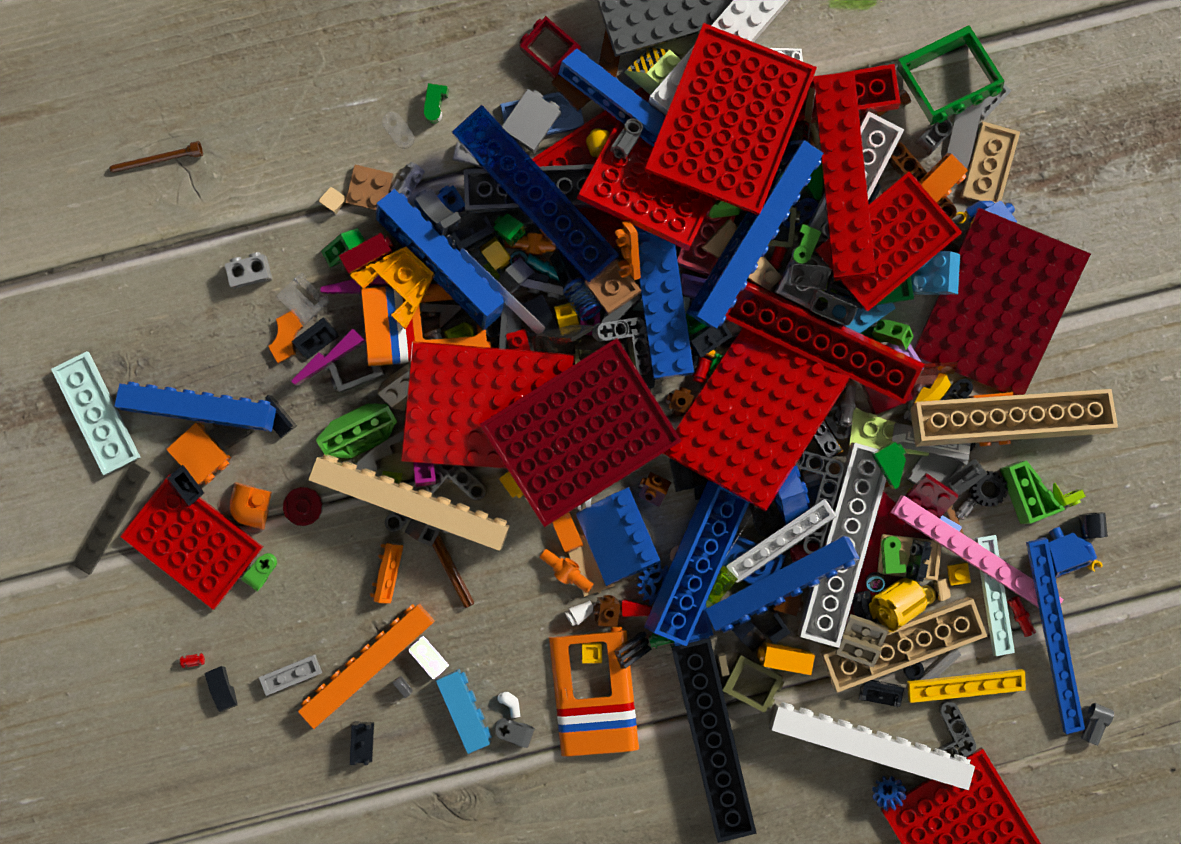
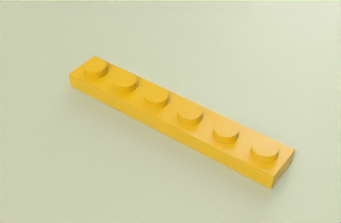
(966, 685)

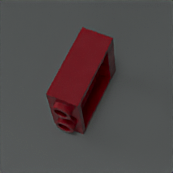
(539, 27)

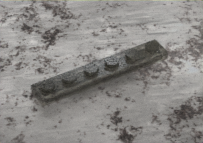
(111, 518)

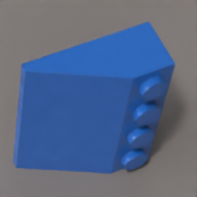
(618, 537)

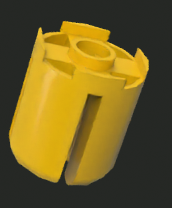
(898, 604)

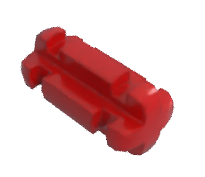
(192, 660)

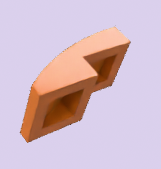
(567, 533)

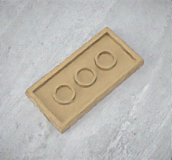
(990, 163)

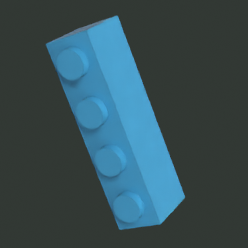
(464, 711)

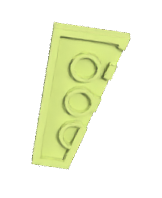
(873, 431)

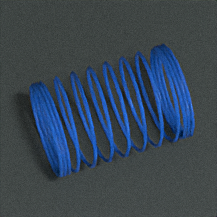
(588, 307)

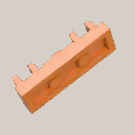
(630, 251)
(387, 573)

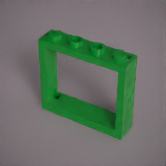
(938, 48)

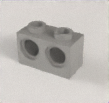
(248, 276)

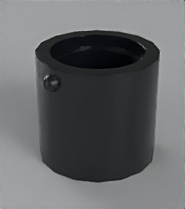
(1093, 525)

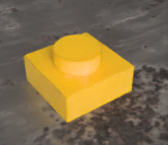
(958, 574)
(592, 652)

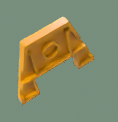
(405, 275)

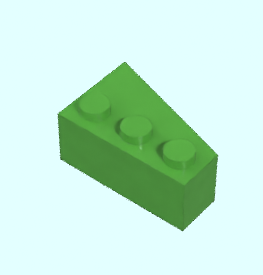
(1028, 494)

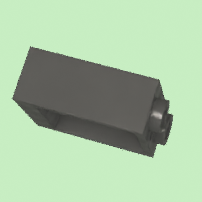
(336, 380)

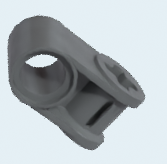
(932, 138)
(517, 733)

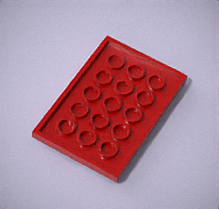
(906, 234)
(192, 544)

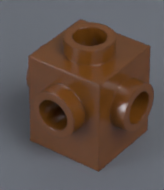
(673, 398)
(654, 489)
(607, 611)

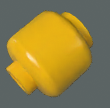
(596, 141)

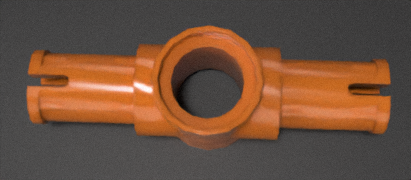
(533, 244)
(566, 571)

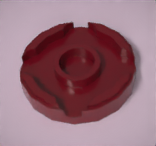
(303, 506)

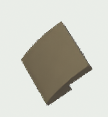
(862, 640)

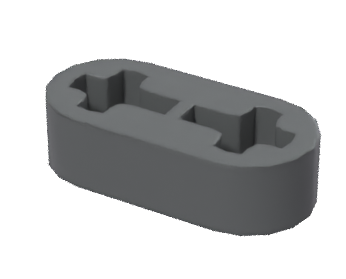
(832, 424)

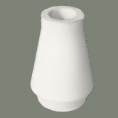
(579, 613)

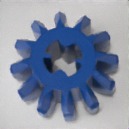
(889, 800)

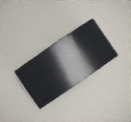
(220, 689)

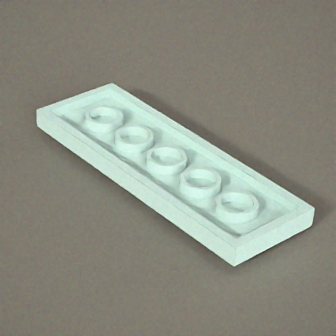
(95, 413)

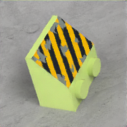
(652, 68)

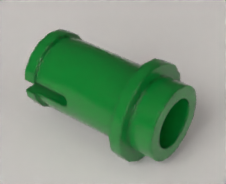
(658, 640)

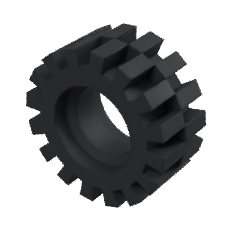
(999, 494)

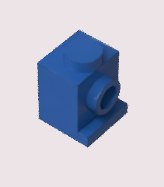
(451, 192)

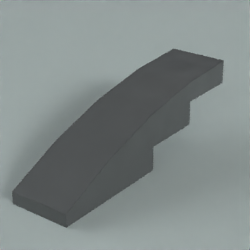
(382, 451)

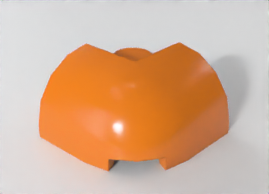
(250, 505)

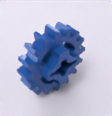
(649, 581)

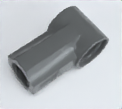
(627, 139)
(1098, 719)

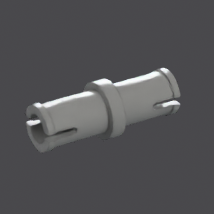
(847, 405)

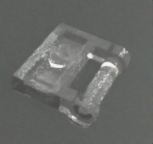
(298, 303)

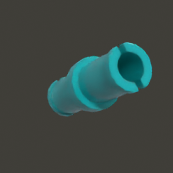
(542, 267)

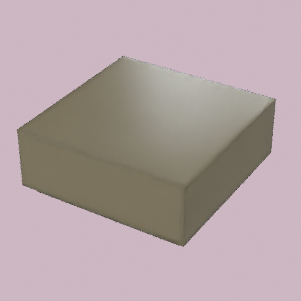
(722, 663)

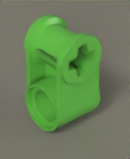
(258, 573)

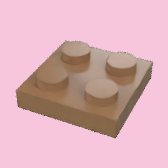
(368, 187)
(612, 290)

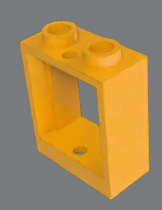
(786, 658)

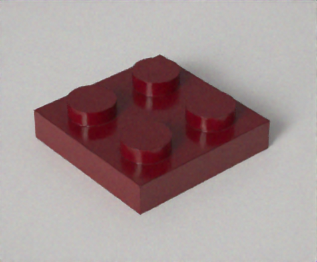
(932, 495)

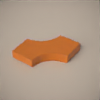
(282, 346)

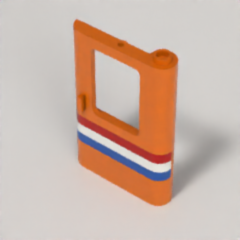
(388, 340)
(595, 723)

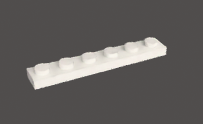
(782, 540)

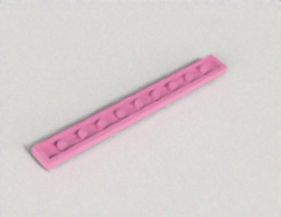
(966, 548)

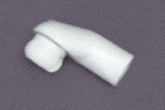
(510, 701)

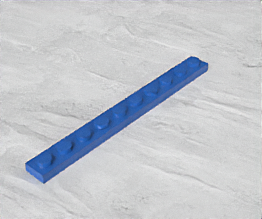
(1055, 635)

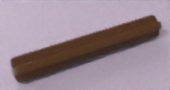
(452, 572)

